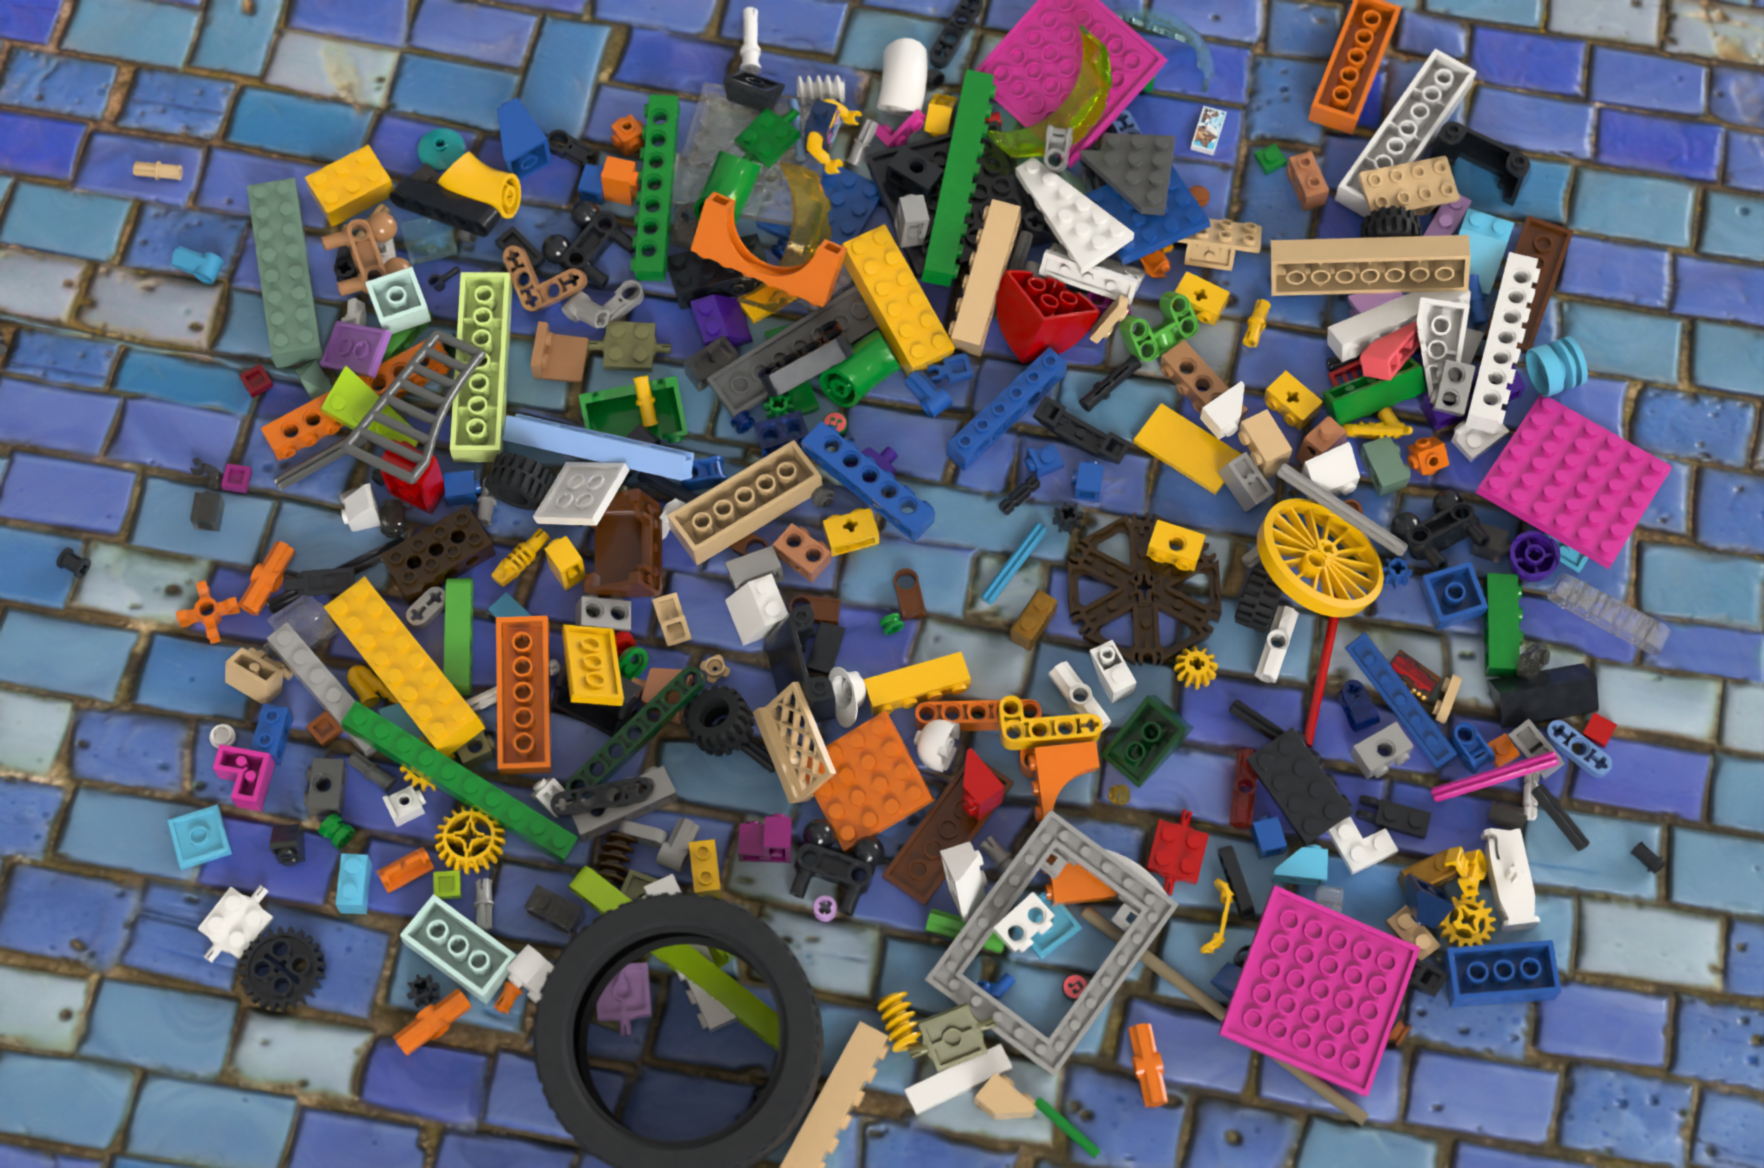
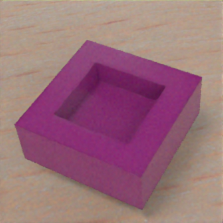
(236, 478)

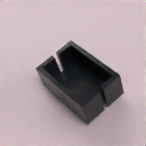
(604, 718)

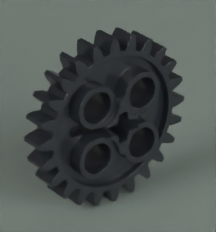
(265, 987)

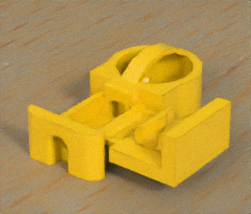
(1471, 867)

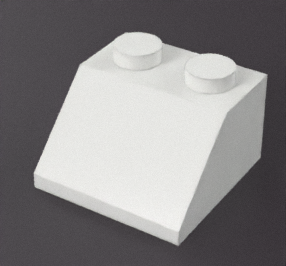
(1334, 470)
(756, 609)
(964, 878)

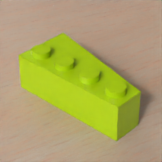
(352, 400)

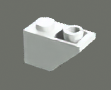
(1112, 671)

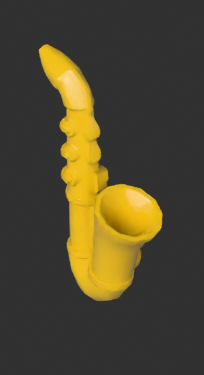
(1375, 430)
(366, 685)

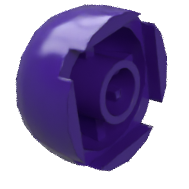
(1533, 556)

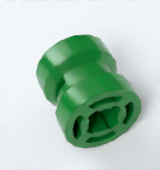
(336, 831)

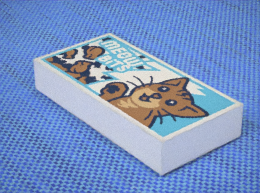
(1208, 130)

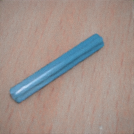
(1013, 563)

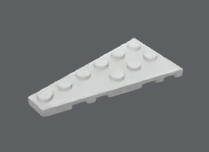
(1074, 219)

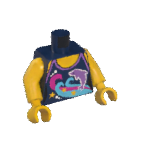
(822, 129)

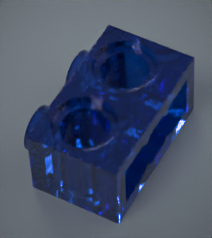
(779, 429)

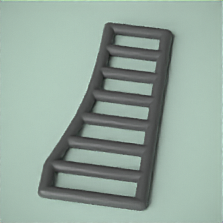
(435, 421)

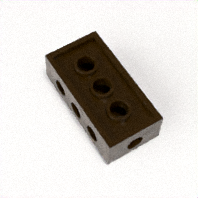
(434, 540)

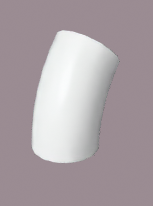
(903, 77)

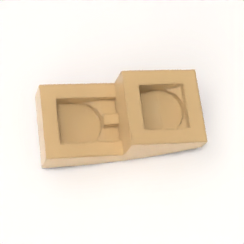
(671, 619)

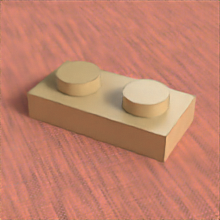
(1104, 325)
(1408, 930)

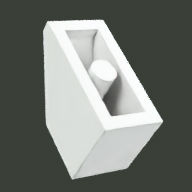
(1224, 412)
(361, 509)

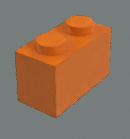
(620, 181)

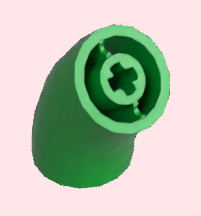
(731, 178)
(861, 372)

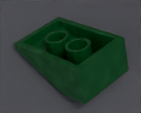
(1146, 740)

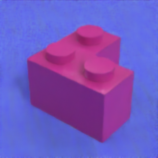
(251, 774)

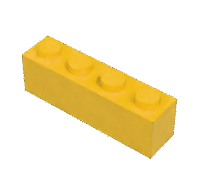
(917, 684)

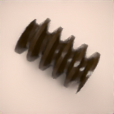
(614, 856)

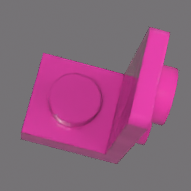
(900, 137)

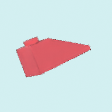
(1388, 354)

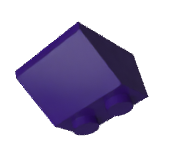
(718, 317)

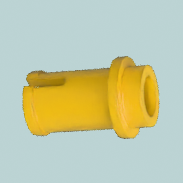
(1389, 419)

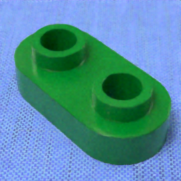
(629, 670)

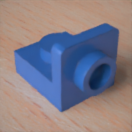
(1043, 460)

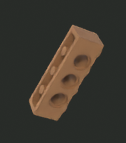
(1184, 357)

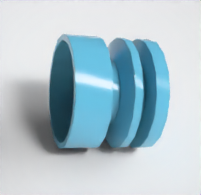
(1556, 366)

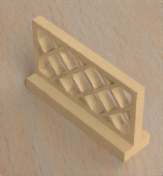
(783, 748)

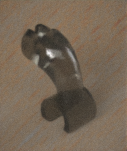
(212, 472)

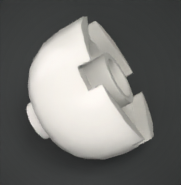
(936, 744)

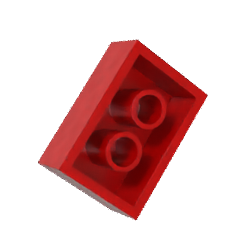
(425, 492)

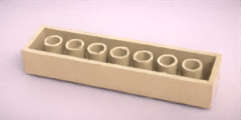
(1370, 265)

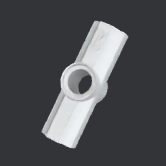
(1280, 631)
(1071, 685)

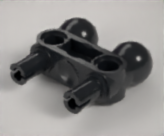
(589, 244)
(1450, 524)
(836, 867)

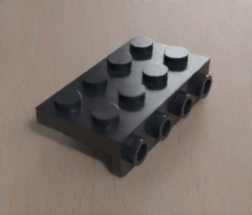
(701, 277)
(1299, 785)

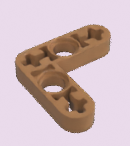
(541, 290)

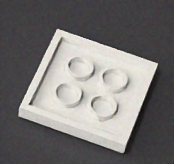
(581, 493)

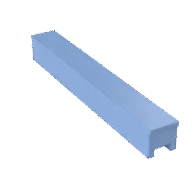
(598, 446)

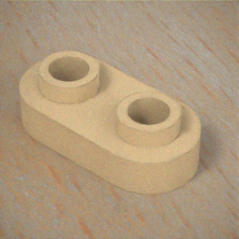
(1450, 688)

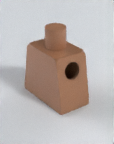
(1321, 439)
(655, 682)

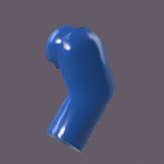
(997, 989)

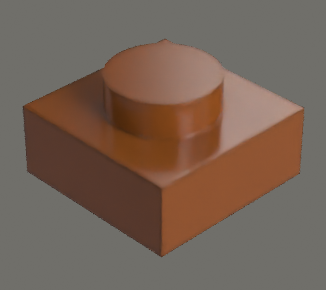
(324, 729)

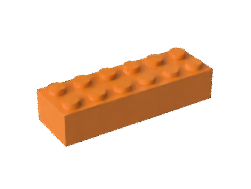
(1354, 64)
(523, 695)

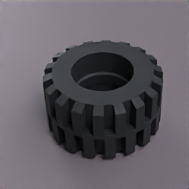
(1391, 223)
(518, 481)
(1258, 600)
(707, 709)

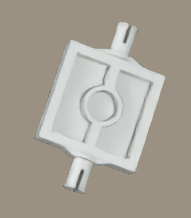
(235, 923)

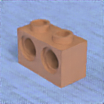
(1307, 181)
(797, 556)

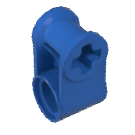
(705, 474)
(1471, 749)

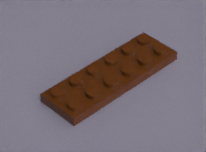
(1549, 246)
(919, 865)

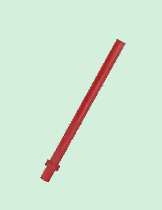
(1321, 679)

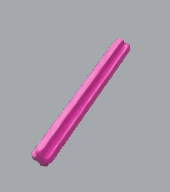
(1495, 776)

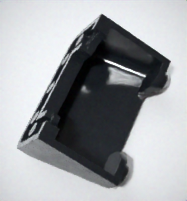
(1462, 142)
(788, 665)

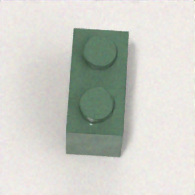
(1385, 465)

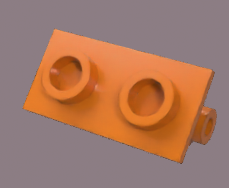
(1156, 264)
(405, 870)

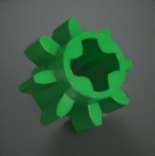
(778, 406)

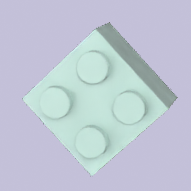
(398, 301)

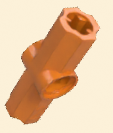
(266, 578)
(432, 1022)
(1147, 1065)

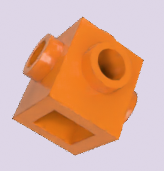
(627, 135)
(1427, 455)

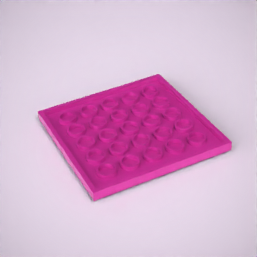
(1044, 57)
(1574, 480)
(1319, 991)

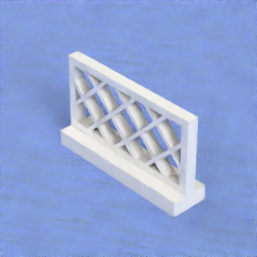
(1106, 278)

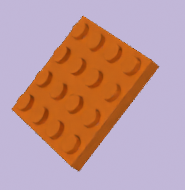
(872, 783)

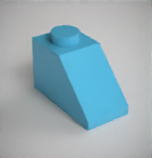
(1304, 867)

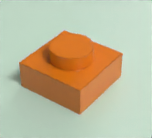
(1503, 750)

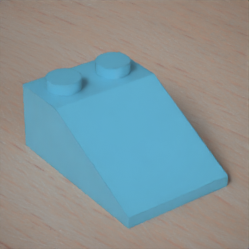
(1487, 245)

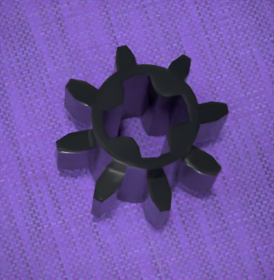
(1065, 512)
(425, 997)

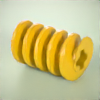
(898, 1021)

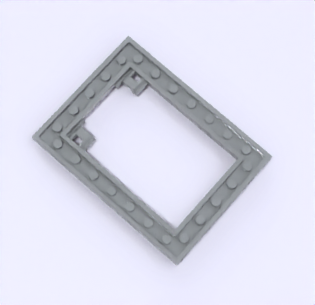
(1139, 898)

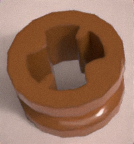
(1399, 1032)

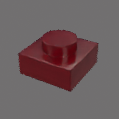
(256, 380)

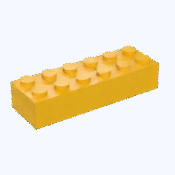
(896, 300)

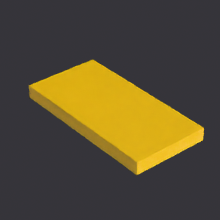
(1185, 447)
(592, 665)

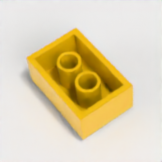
(349, 185)

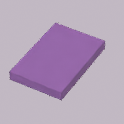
(356, 347)

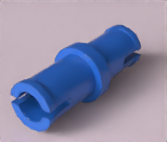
(1477, 301)

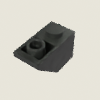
(288, 844)

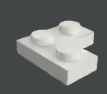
(1360, 852)

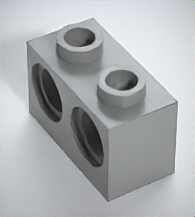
(911, 220)
(1459, 390)
(602, 609)
(1533, 743)

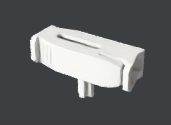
(1510, 879)

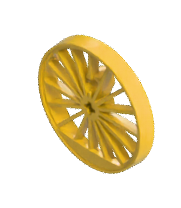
(1319, 558)

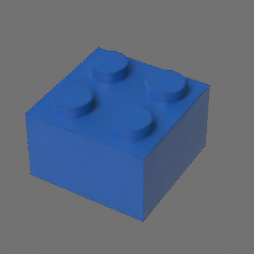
(1453, 595)

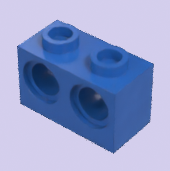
(273, 731)

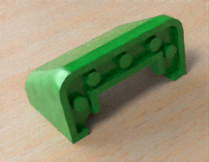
(617, 414)

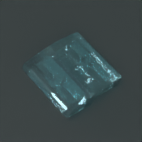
(428, 240)

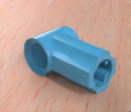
(203, 266)

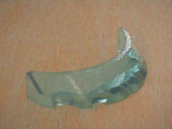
(1173, 27)

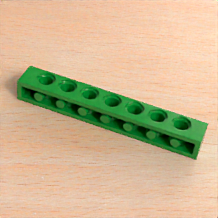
(655, 266)

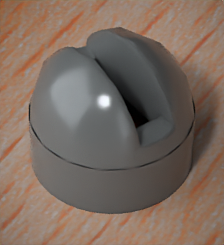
(467, 237)

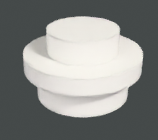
(223, 735)

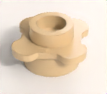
(715, 661)

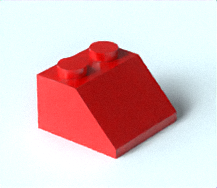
(981, 788)

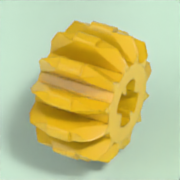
(1188, 672)

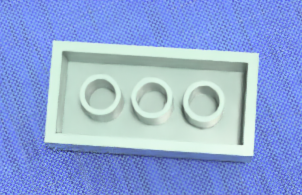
(458, 949)

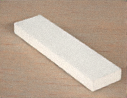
(957, 1079)

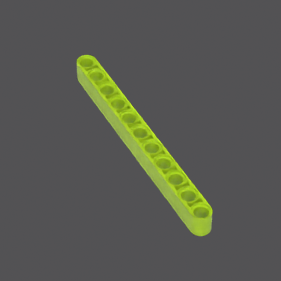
(697, 968)

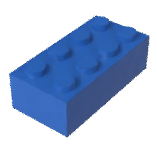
(1501, 973)

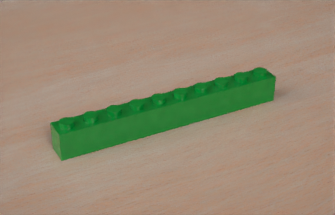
(958, 177)
(459, 782)

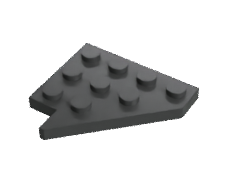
(1135, 168)

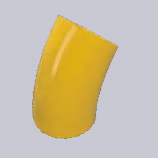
(484, 184)

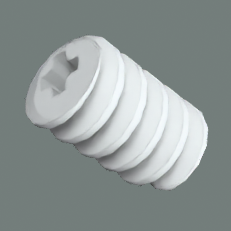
(821, 90)

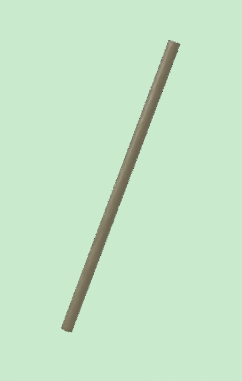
(1219, 1011)

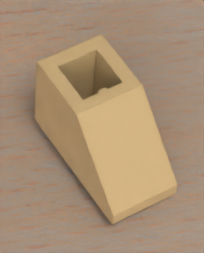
(1003, 1101)

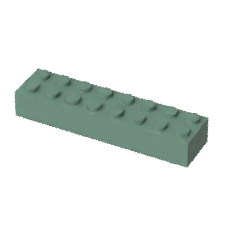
(285, 272)

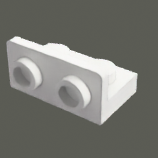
(1476, 442)

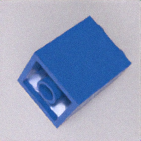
(522, 140)

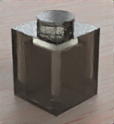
(207, 511)
(1497, 547)

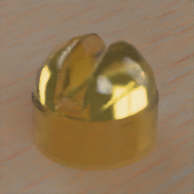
(1123, 791)

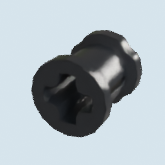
(73, 563)

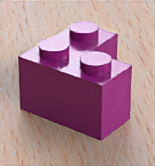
(766, 841)

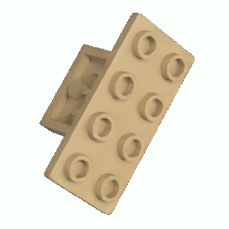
(1412, 185)
(1217, 244)

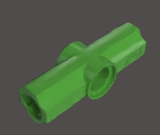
(950, 925)

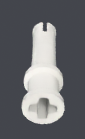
(750, 50)

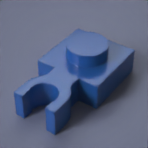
(954, 368)

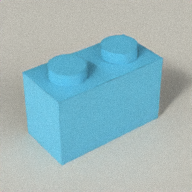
(353, 883)

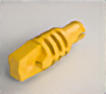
(519, 558)

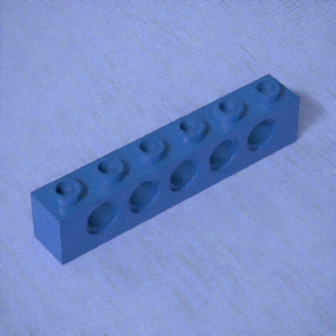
(1006, 409)
(910, 524)

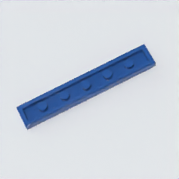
(1401, 700)

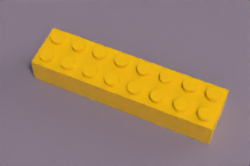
(404, 667)

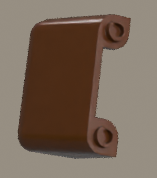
(627, 548)

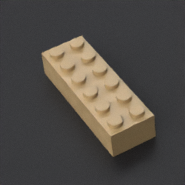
(986, 270)
(744, 502)

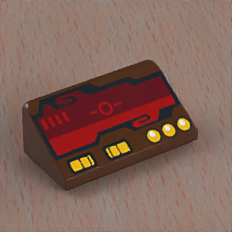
(1416, 676)

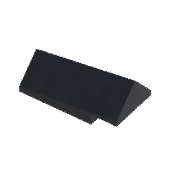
(1546, 696)

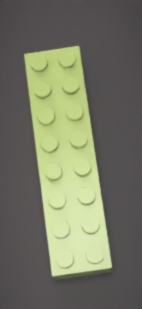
(481, 402)

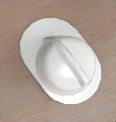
(849, 694)

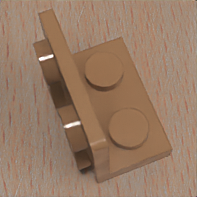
(558, 356)

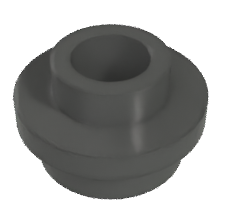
(823, 496)

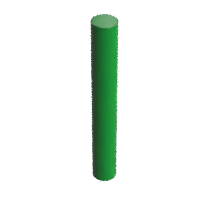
(1067, 1127)

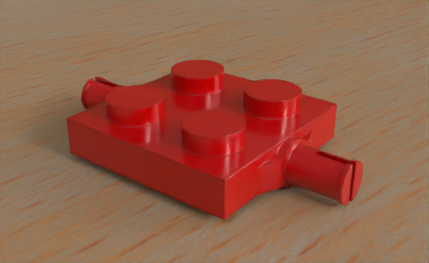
(1177, 852)

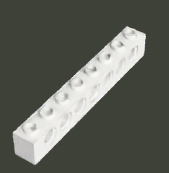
(1485, 416)

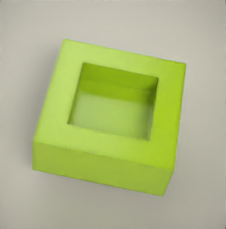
(447, 884)

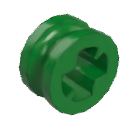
(891, 624)

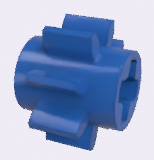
(1402, 572)

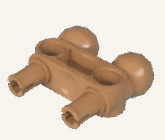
(364, 250)

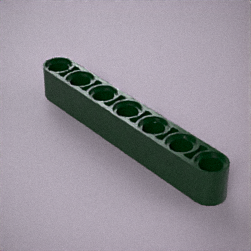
(640, 720)

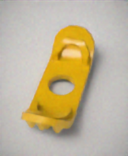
(1226, 899)

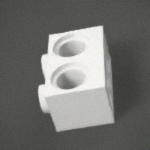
(1019, 918)

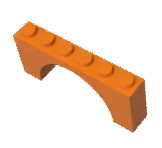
(719, 241)
(1052, 770)

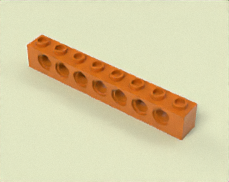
(299, 420)

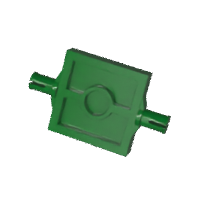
(768, 137)

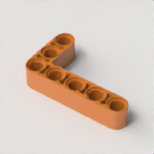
(989, 722)

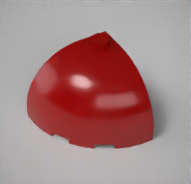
(1041, 314)

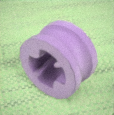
(833, 908)

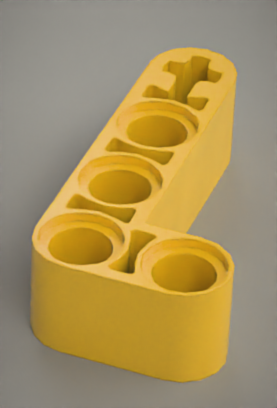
(1048, 725)

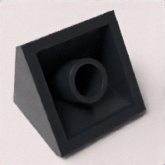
(752, 90)

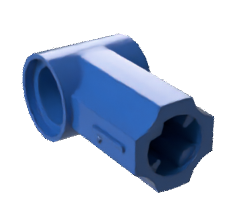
(932, 399)

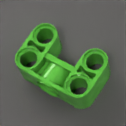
(1166, 334)

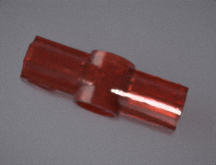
(1242, 803)

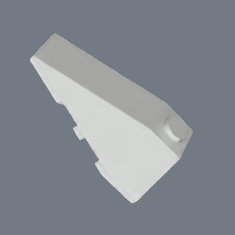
(1441, 337)

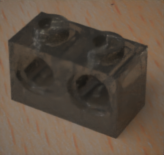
(709, 361)
(554, 911)

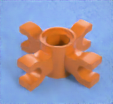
(226, 607)

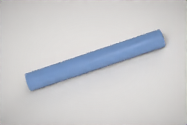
(796, 123)

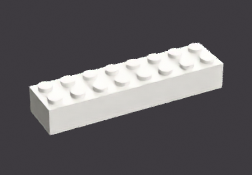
(1410, 124)

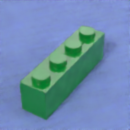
(1367, 394)
(1501, 624)

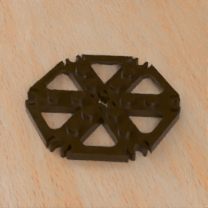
(1123, 599)

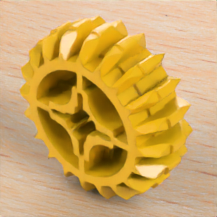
(450, 836)

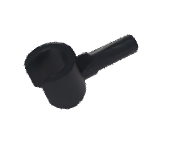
(442, 279)

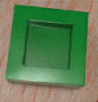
(1270, 159)

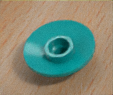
(441, 157)

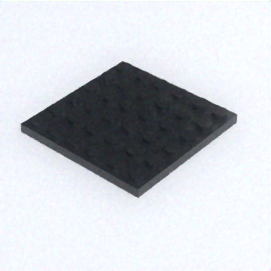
(994, 181)

